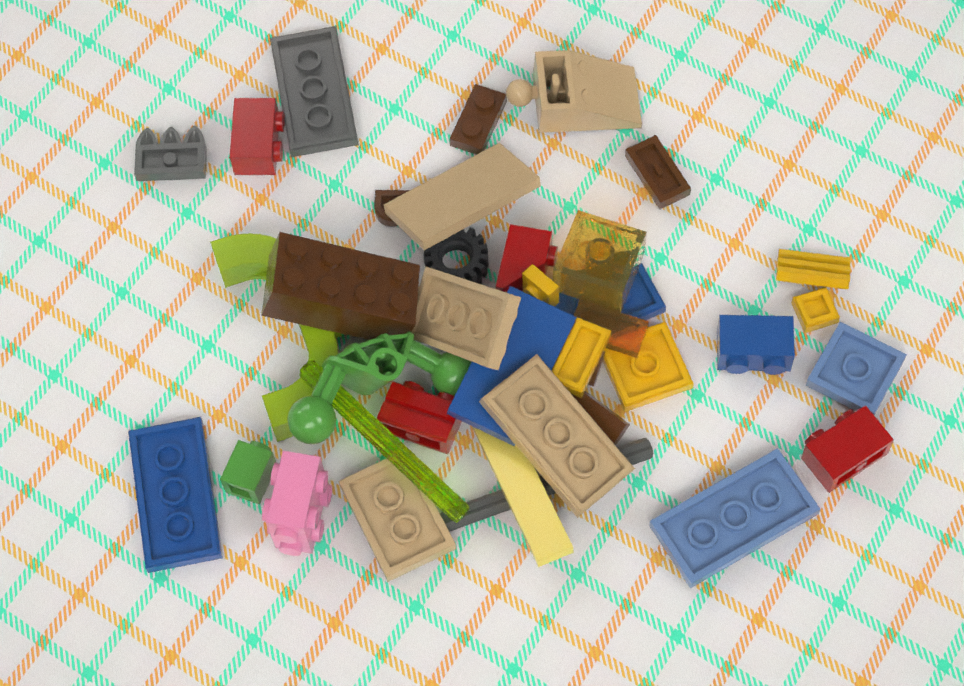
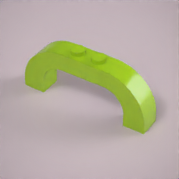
(244, 259)

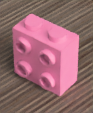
(297, 503)

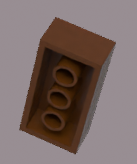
(339, 288)

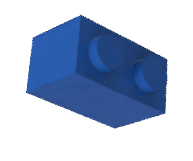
(755, 343)

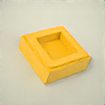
(815, 310)

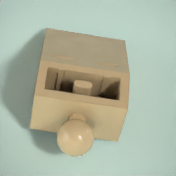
(582, 95)

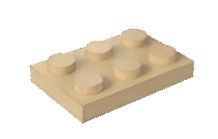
(396, 519)

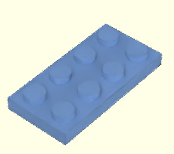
(734, 517)

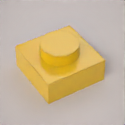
(540, 286)

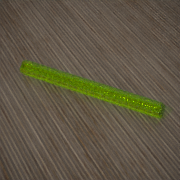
(391, 447)

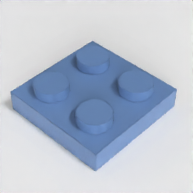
(855, 369)

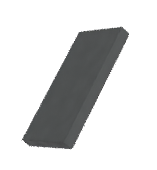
(313, 91)

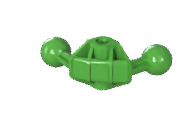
(366, 370)

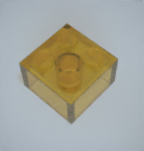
(599, 261)

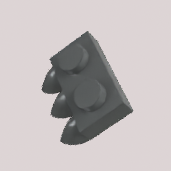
(170, 157)

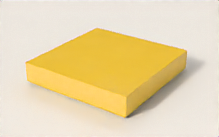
(653, 374)

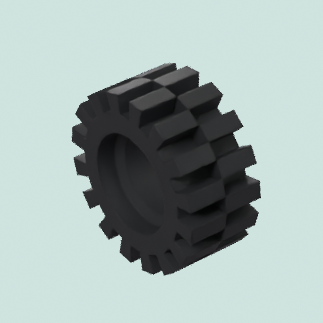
(466, 242)

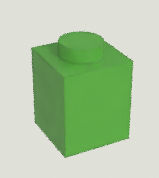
(248, 471)

